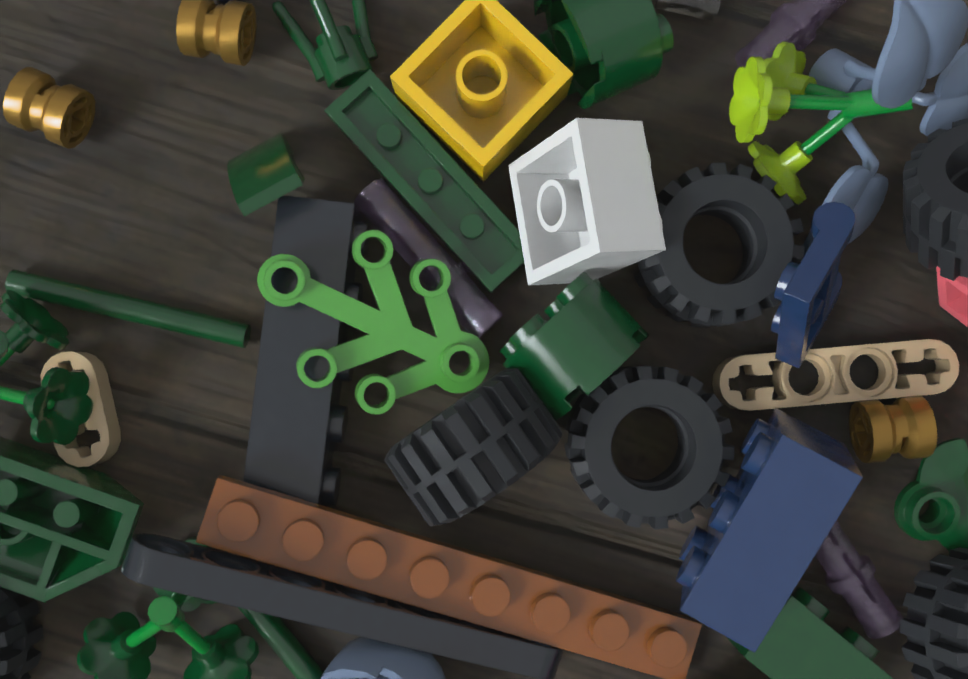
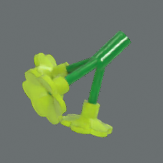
(772, 87)

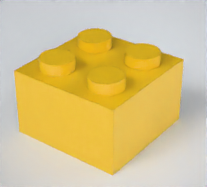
(481, 84)

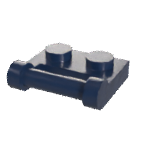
(812, 286)

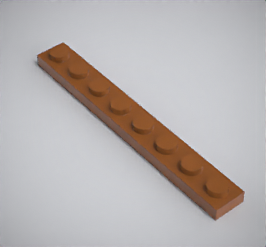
(446, 579)

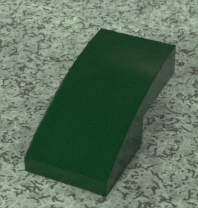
(263, 174)

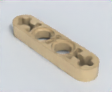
(834, 377)

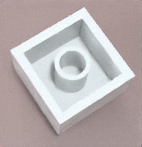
(586, 201)

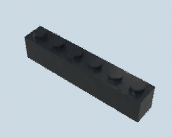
(290, 422)

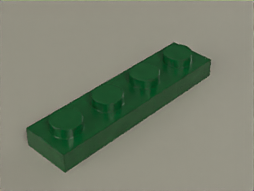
(428, 180)

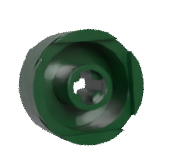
(605, 44)
(577, 347)

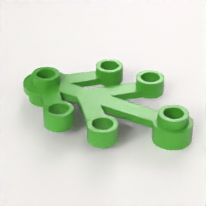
(386, 328)

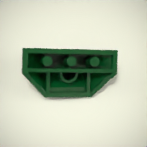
(59, 522)

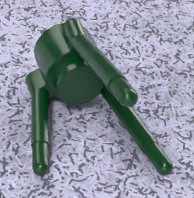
(340, 54)

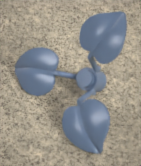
(918, 47)

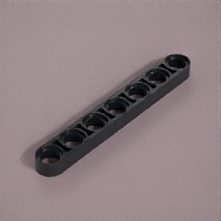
(314, 601)

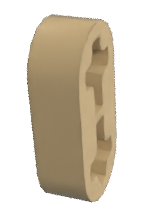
(103, 413)

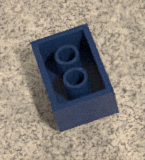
(765, 527)

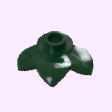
(944, 483)

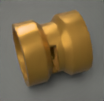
(219, 29)
(38, 103)
(886, 430)

